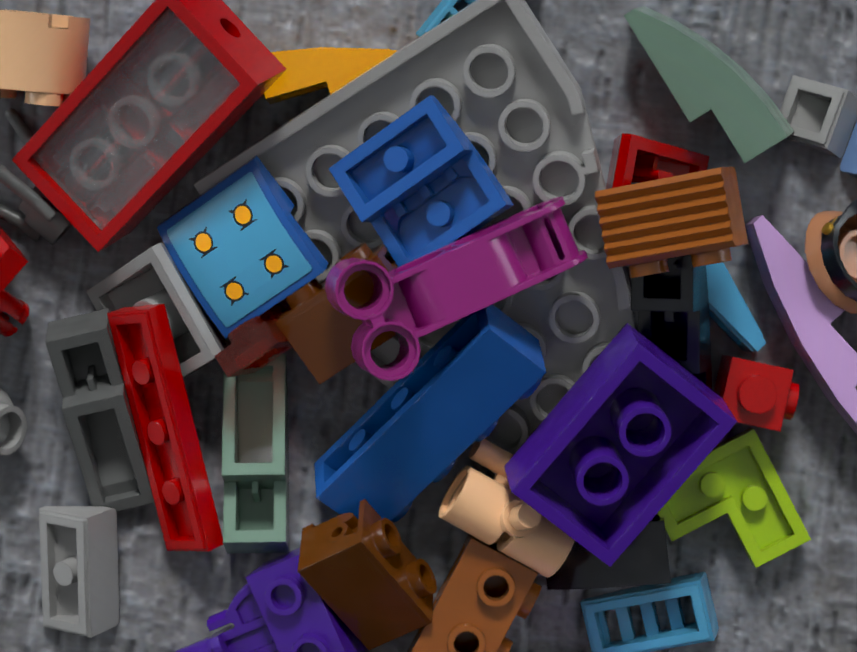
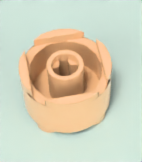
(42, 55)

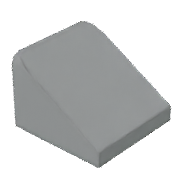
(819, 115)

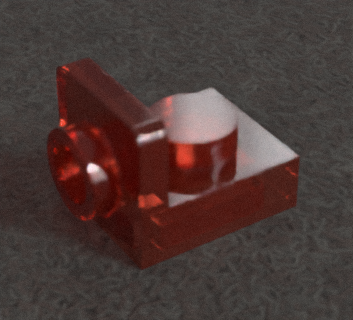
(254, 344)

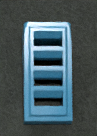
(730, 310)
(655, 639)

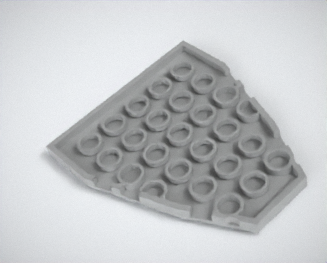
(532, 130)

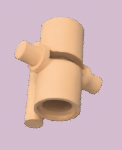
(499, 517)

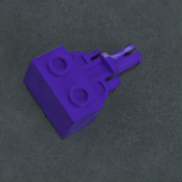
(278, 615)

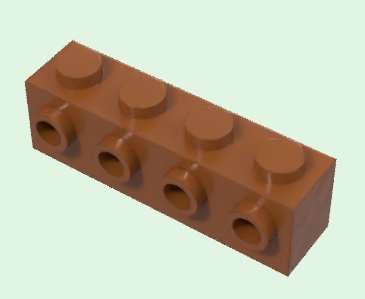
(478, 602)

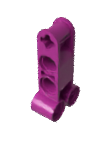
(453, 282)

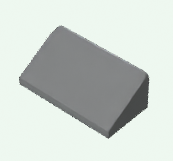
(79, 568)

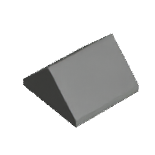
(156, 280)

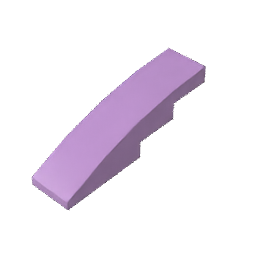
(806, 317)

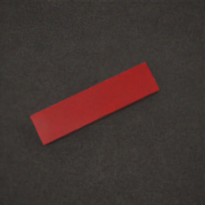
(165, 428)

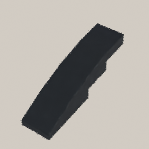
(676, 314)

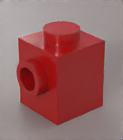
(757, 392)

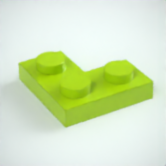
(744, 486)

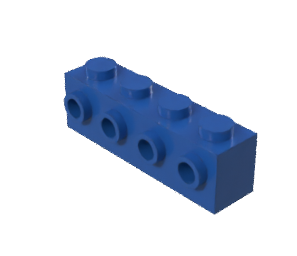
(431, 416)

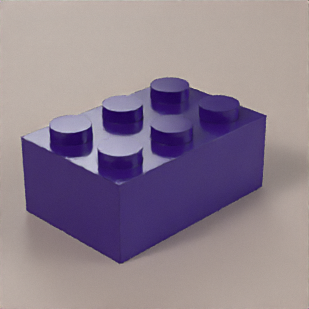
(618, 445)

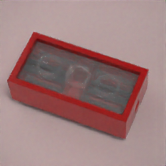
(147, 115)

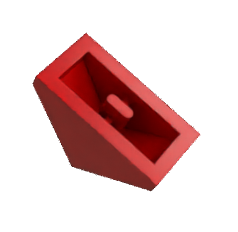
(648, 160)

